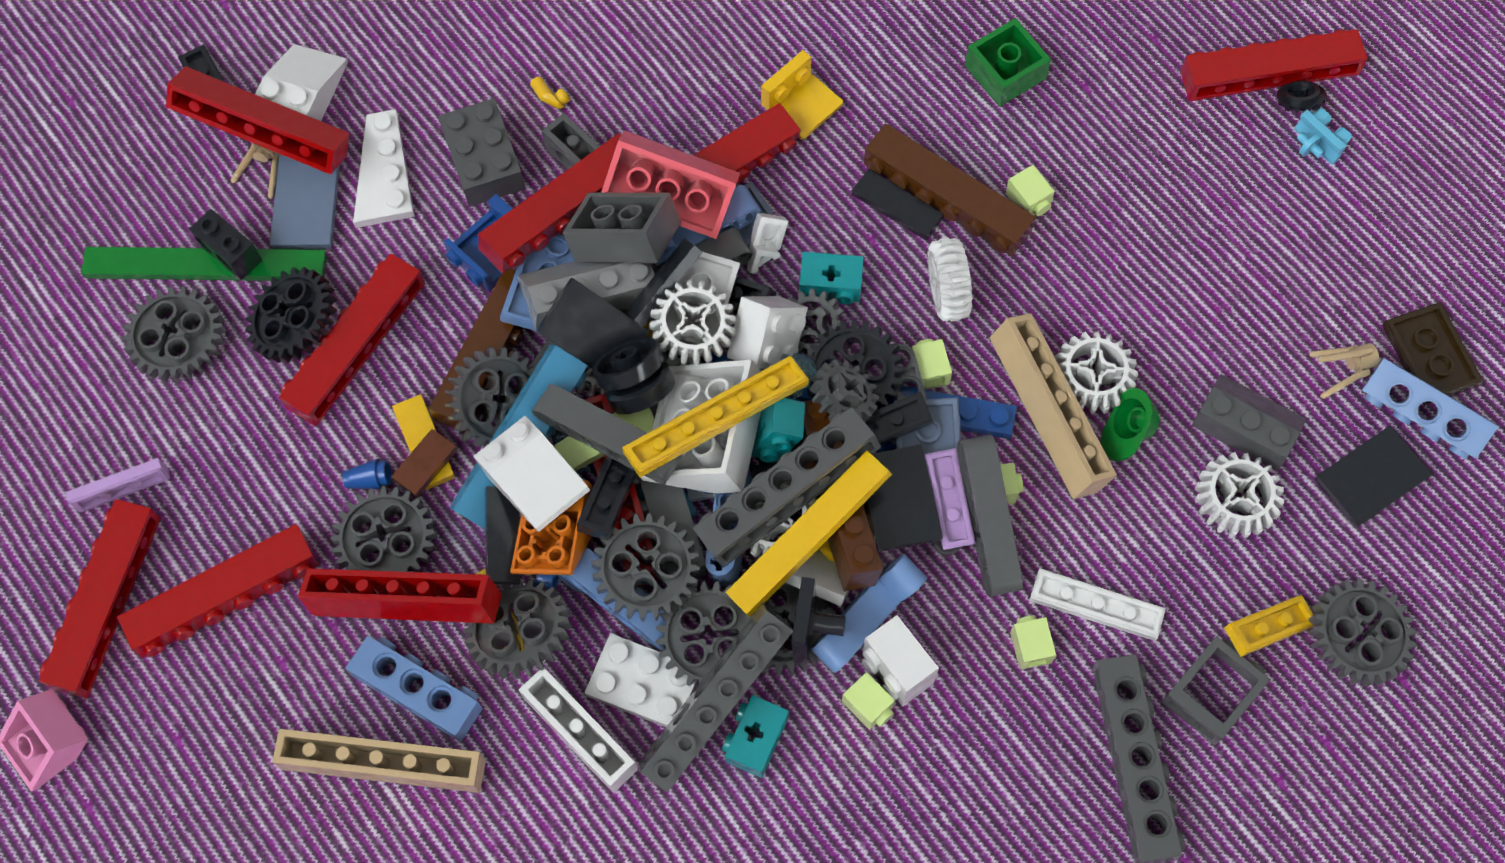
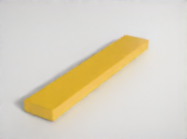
(715, 416)
(808, 533)

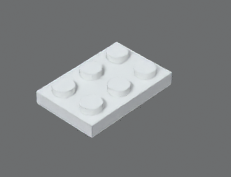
(713, 271)
(638, 682)

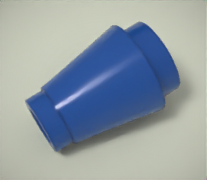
(368, 475)

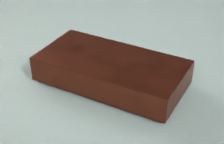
(424, 463)

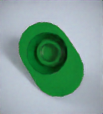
(1129, 425)

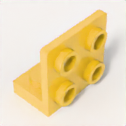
(801, 94)

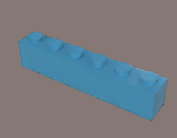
(554, 368)

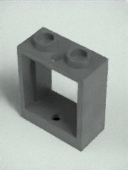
(1197, 715)

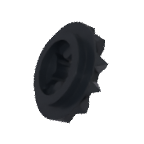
(1301, 96)

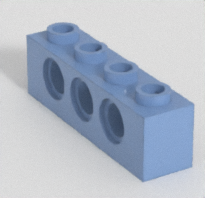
(1477, 427)
(368, 667)

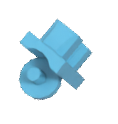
(1320, 139)

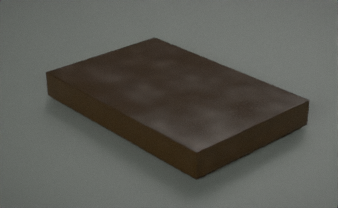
(1433, 350)

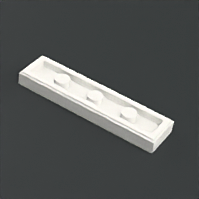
(1097, 604)

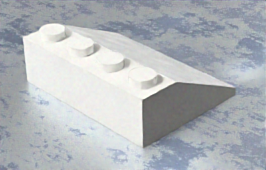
(724, 460)

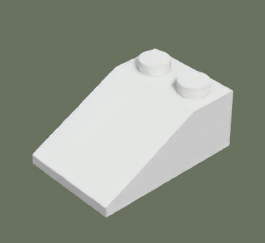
(303, 80)
(531, 473)

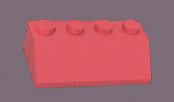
(695, 185)

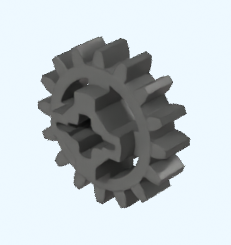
(822, 313)
(841, 388)

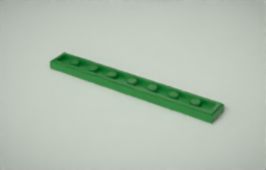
(191, 263)

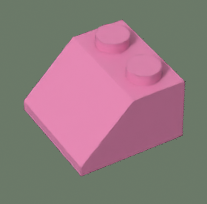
(41, 738)

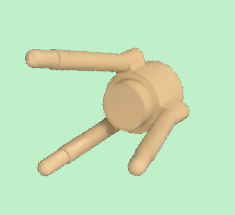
(260, 154)
(1357, 358)

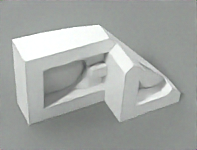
(766, 239)

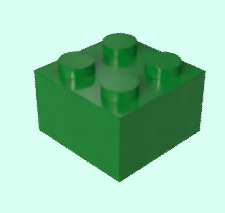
(1007, 62)

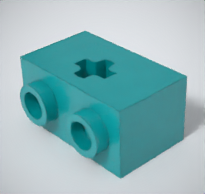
(844, 269)
(779, 429)
(755, 755)

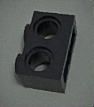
(225, 244)

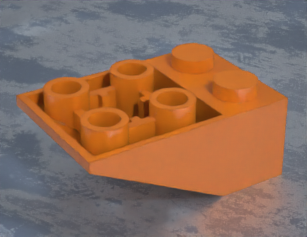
(555, 547)

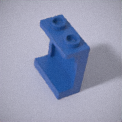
(465, 250)

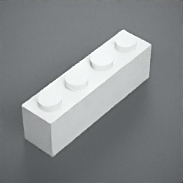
(578, 730)

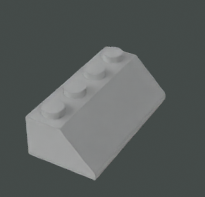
(611, 281)

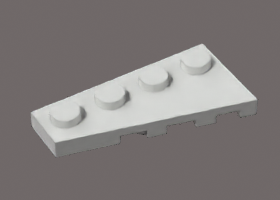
(383, 174)

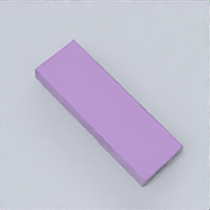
(118, 485)
(950, 498)

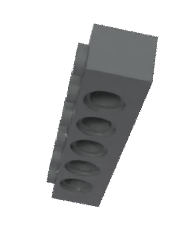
(782, 504)
(715, 697)
(1145, 845)

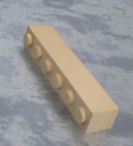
(1052, 406)
(379, 760)

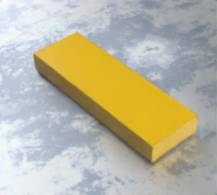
(415, 425)
(1270, 625)

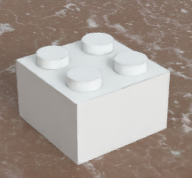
(766, 329)
(899, 661)

